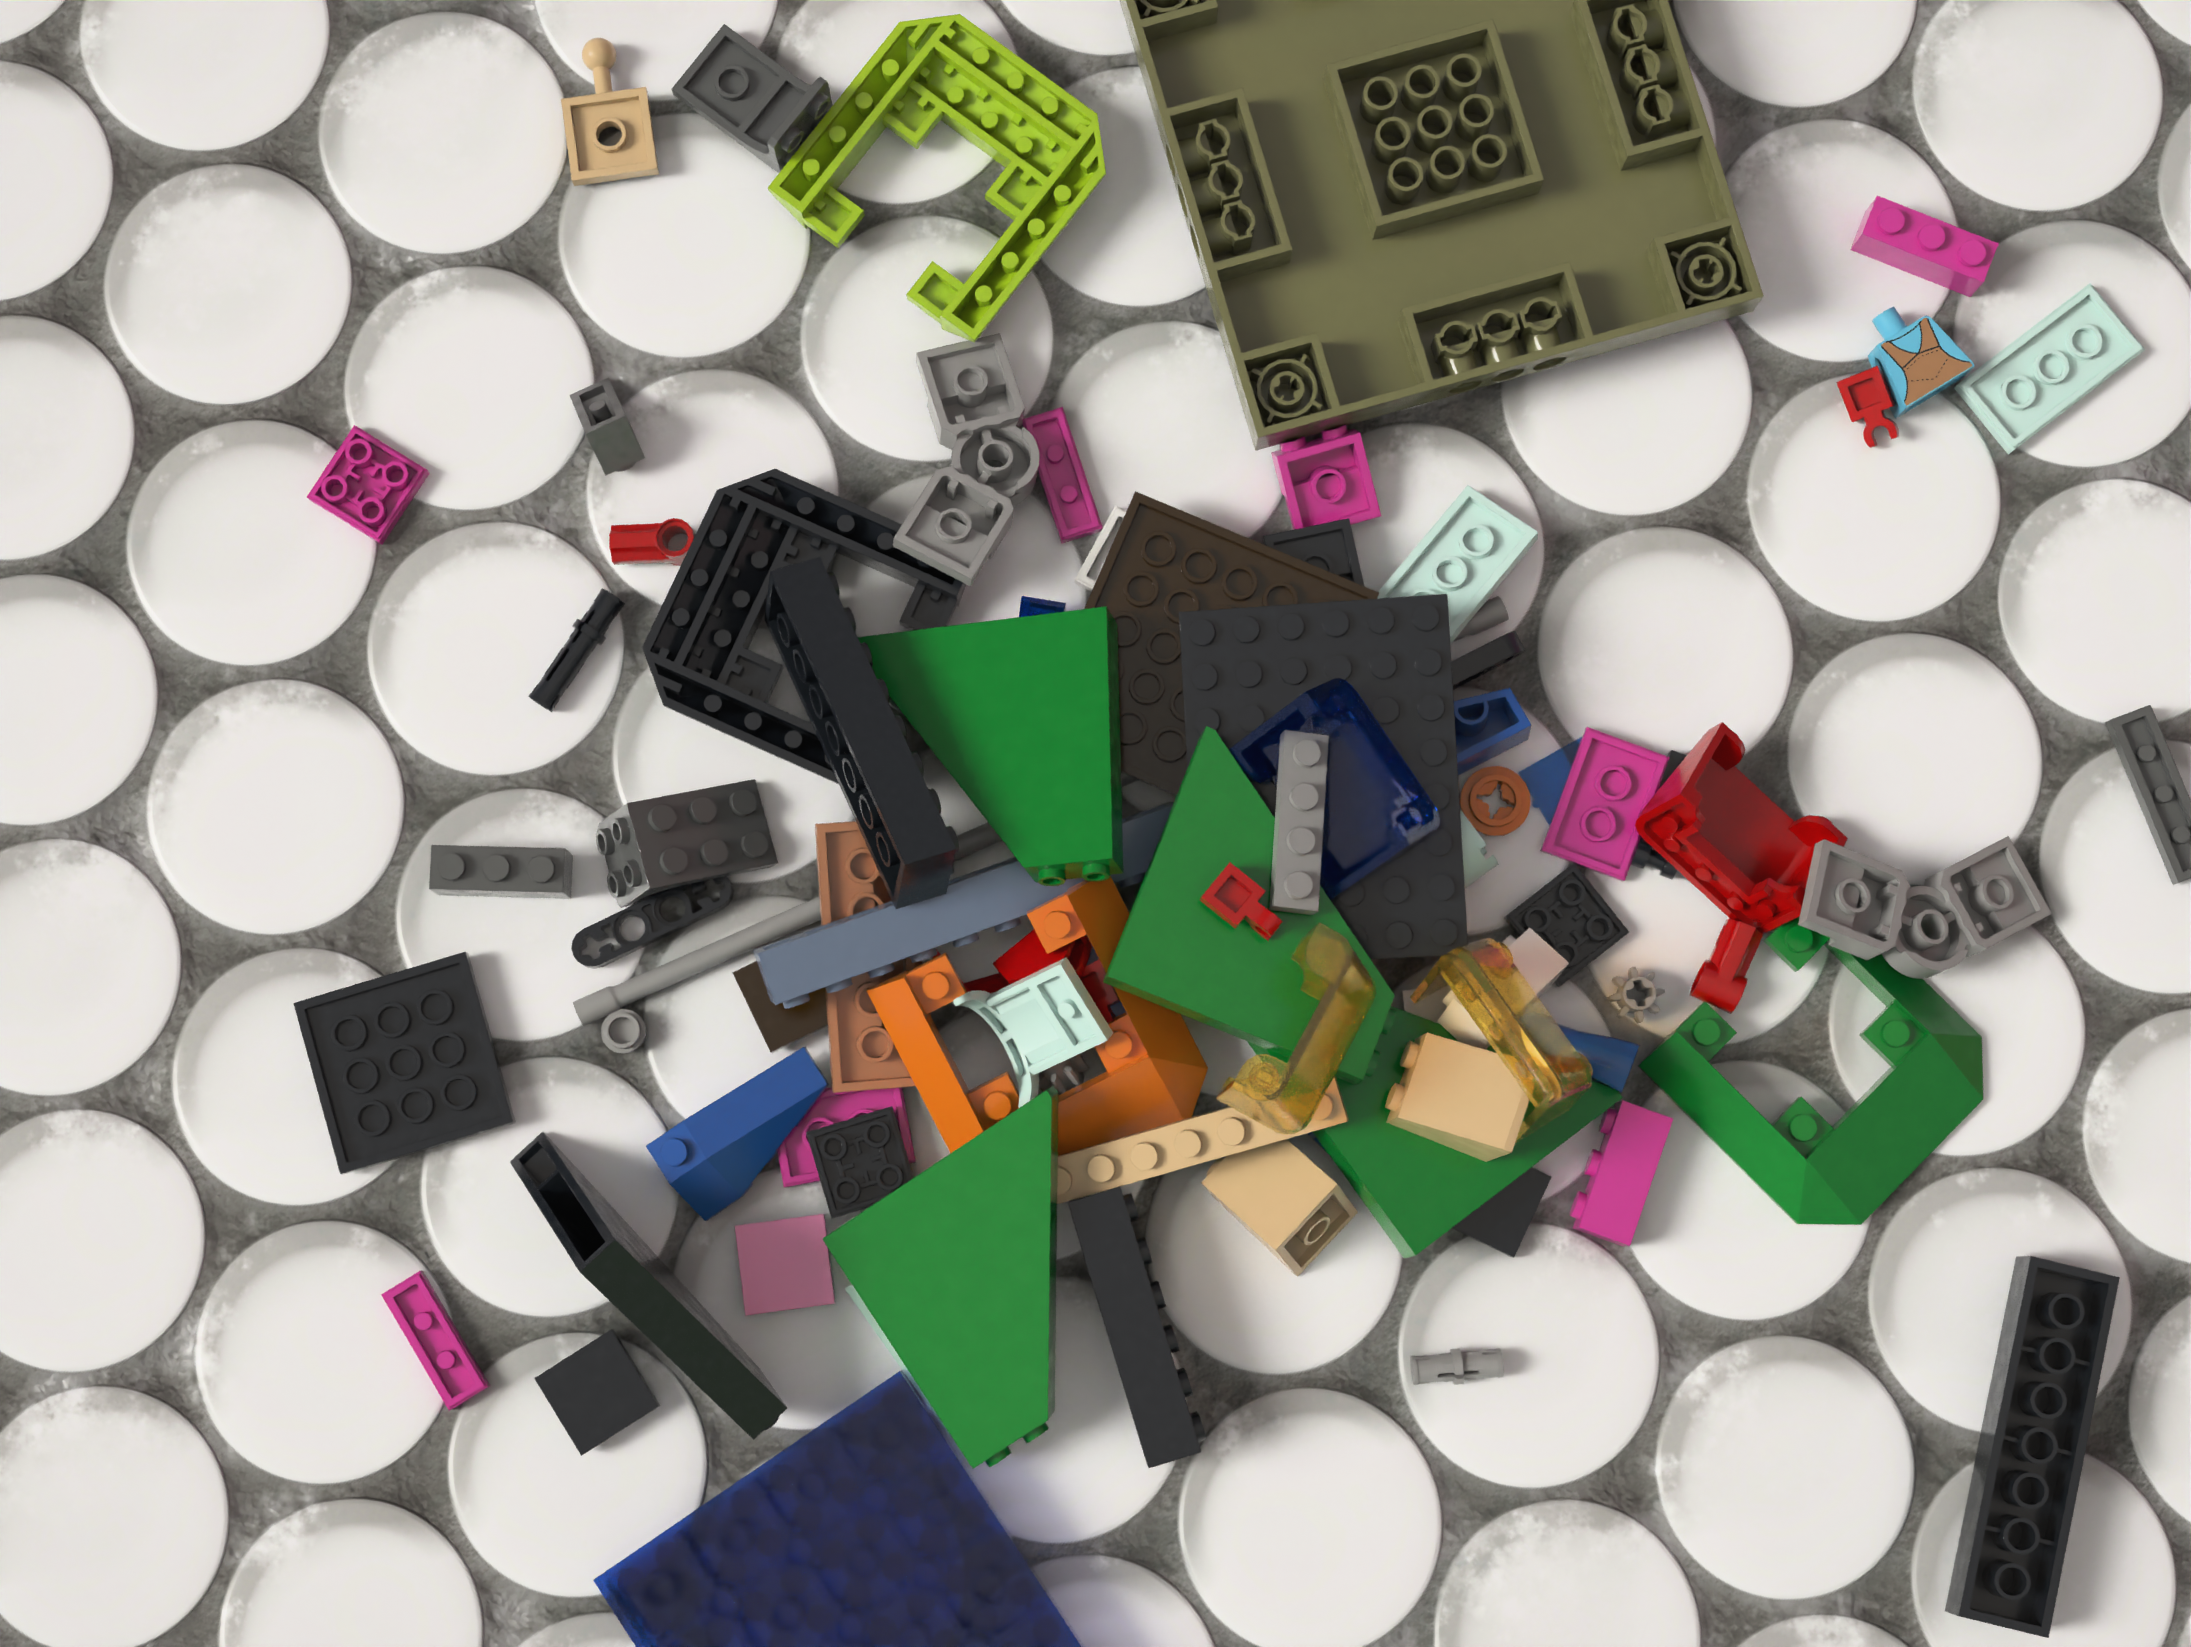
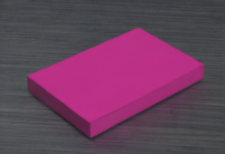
(1602, 802)
(795, 1153)

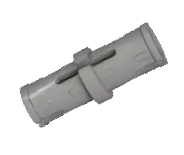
(1457, 1366)

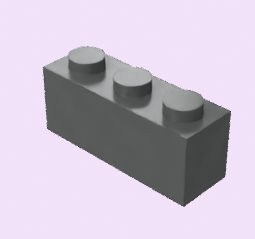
(501, 871)

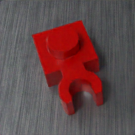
(1866, 398)

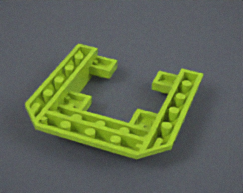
(995, 101)

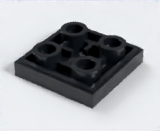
(1570, 919)
(860, 1160)
(597, 1392)

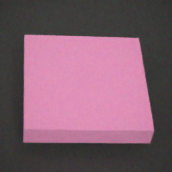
(784, 1264)

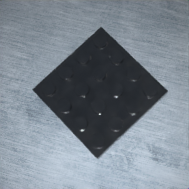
(404, 1063)

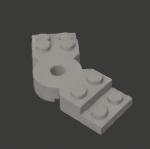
(980, 419)
(1961, 909)

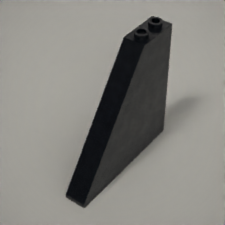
(645, 1288)

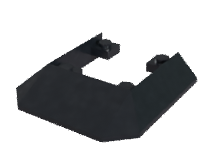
(721, 596)

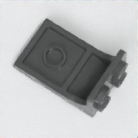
(753, 98)
(684, 840)

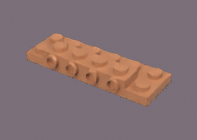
(858, 1041)

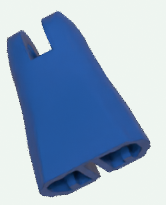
(1608, 1056)

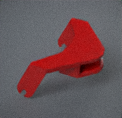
(1027, 958)

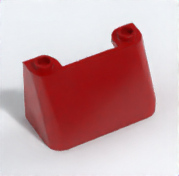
(1733, 835)

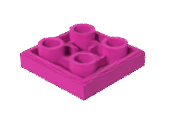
(368, 485)

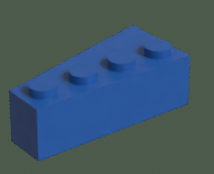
(1488, 727)

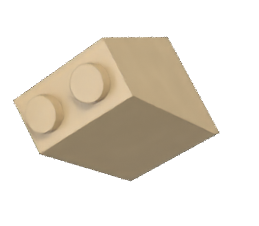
(1457, 1097)
(1281, 1200)

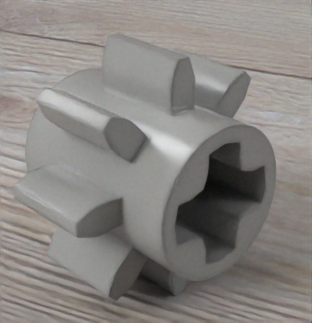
(1641, 984)
(1064, 1075)

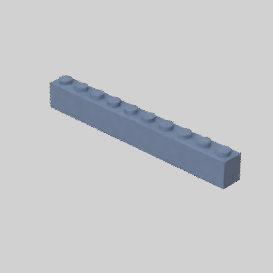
(972, 903)

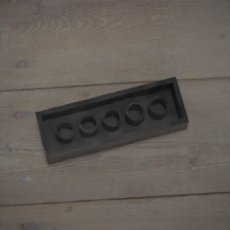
(1135, 1328)

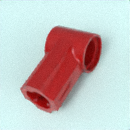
(648, 542)
(1722, 977)

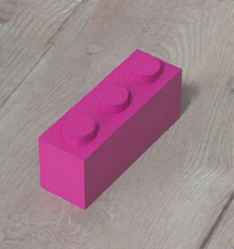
(1924, 246)
(1620, 1172)

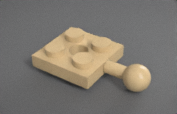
(590, 114)

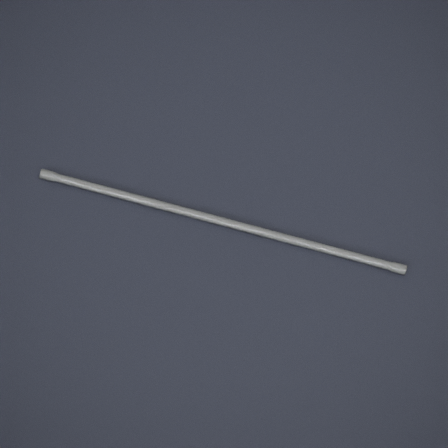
(615, 997)

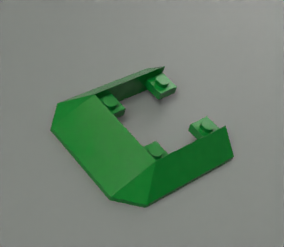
(1801, 1160)

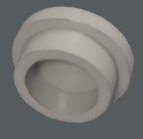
(623, 1031)

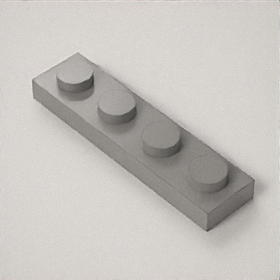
(1299, 822)

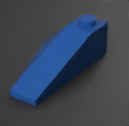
(729, 1142)

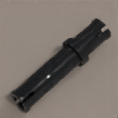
(582, 642)

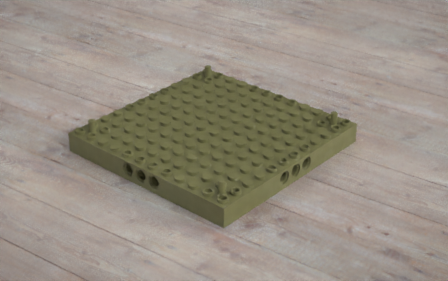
(1435, 192)

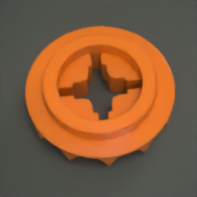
(1513, 792)

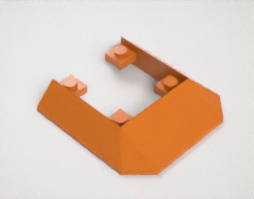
(1148, 1059)

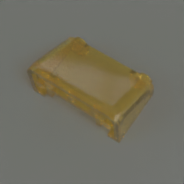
(1290, 1093)

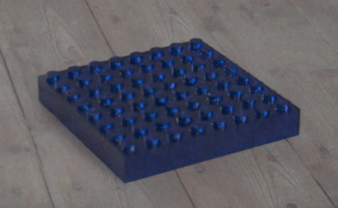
(842, 1543)

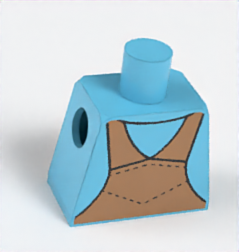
(1916, 359)

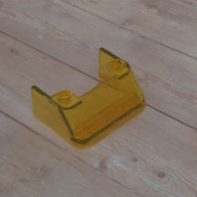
(1515, 1026)

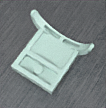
(1041, 1021)

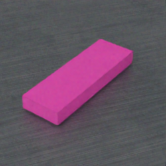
(1063, 476)
(435, 1340)

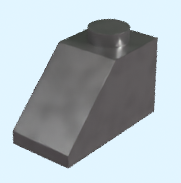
(607, 427)

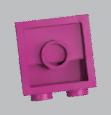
(1326, 479)

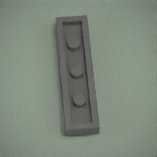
(2156, 787)

